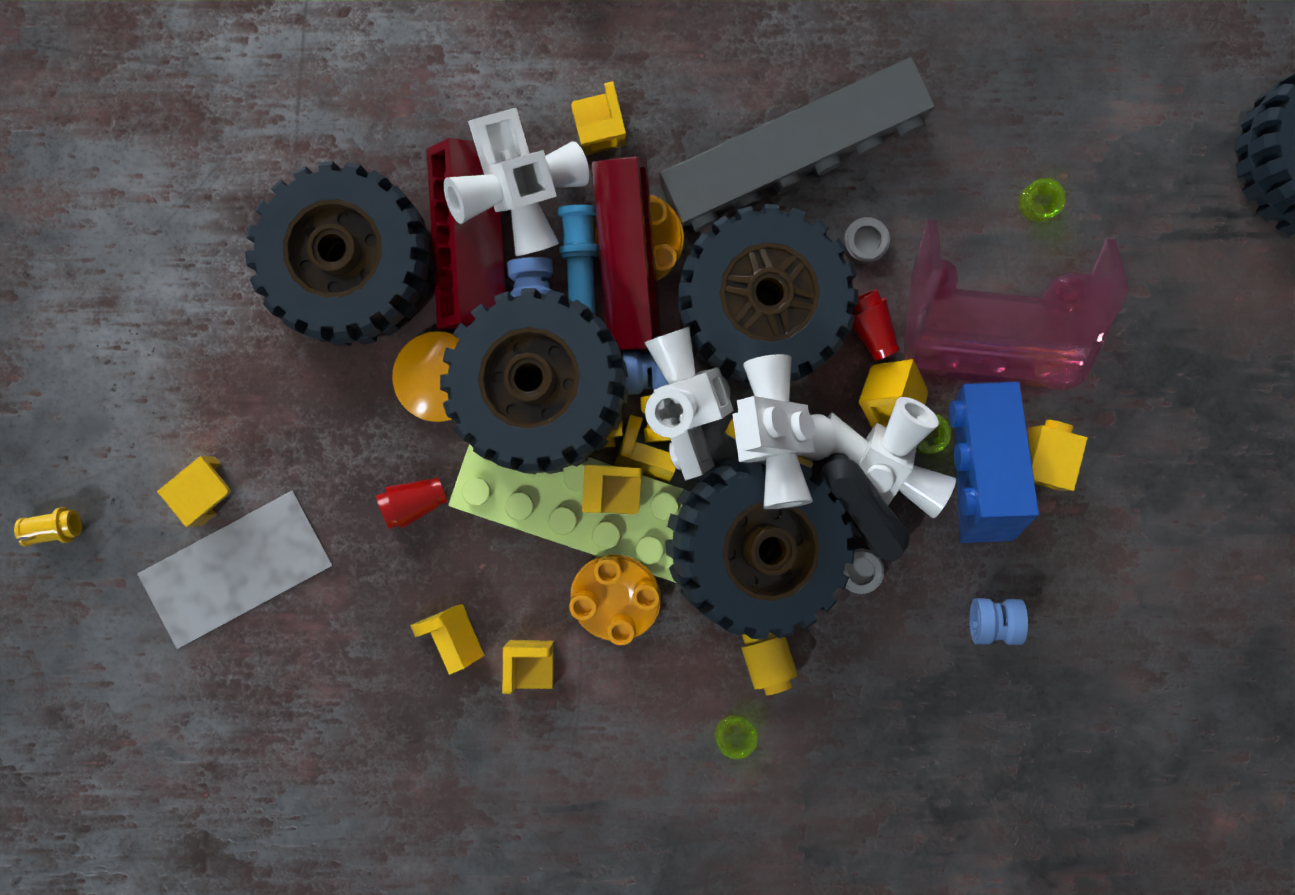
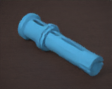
(579, 251)

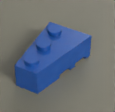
(992, 463)

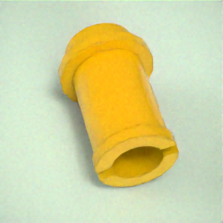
(60, 526)

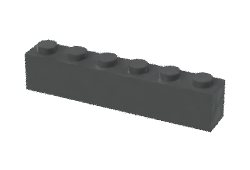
(797, 144)

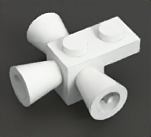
(515, 179)
(685, 402)
(779, 431)
(890, 454)

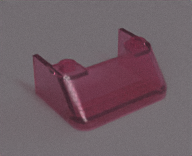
(1007, 335)

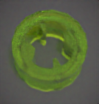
(1037, 212)
(941, 441)
(725, 746)

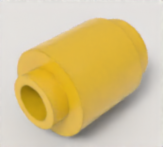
(769, 663)

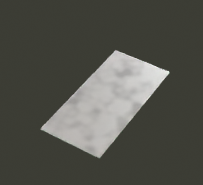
(234, 569)

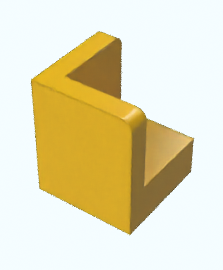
(599, 122)
(886, 384)
(611, 489)
(195, 492)
(528, 665)

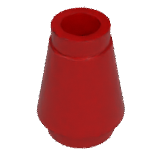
(875, 325)
(410, 501)

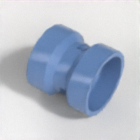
(530, 273)
(637, 372)
(998, 621)

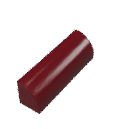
(626, 250)
(467, 254)

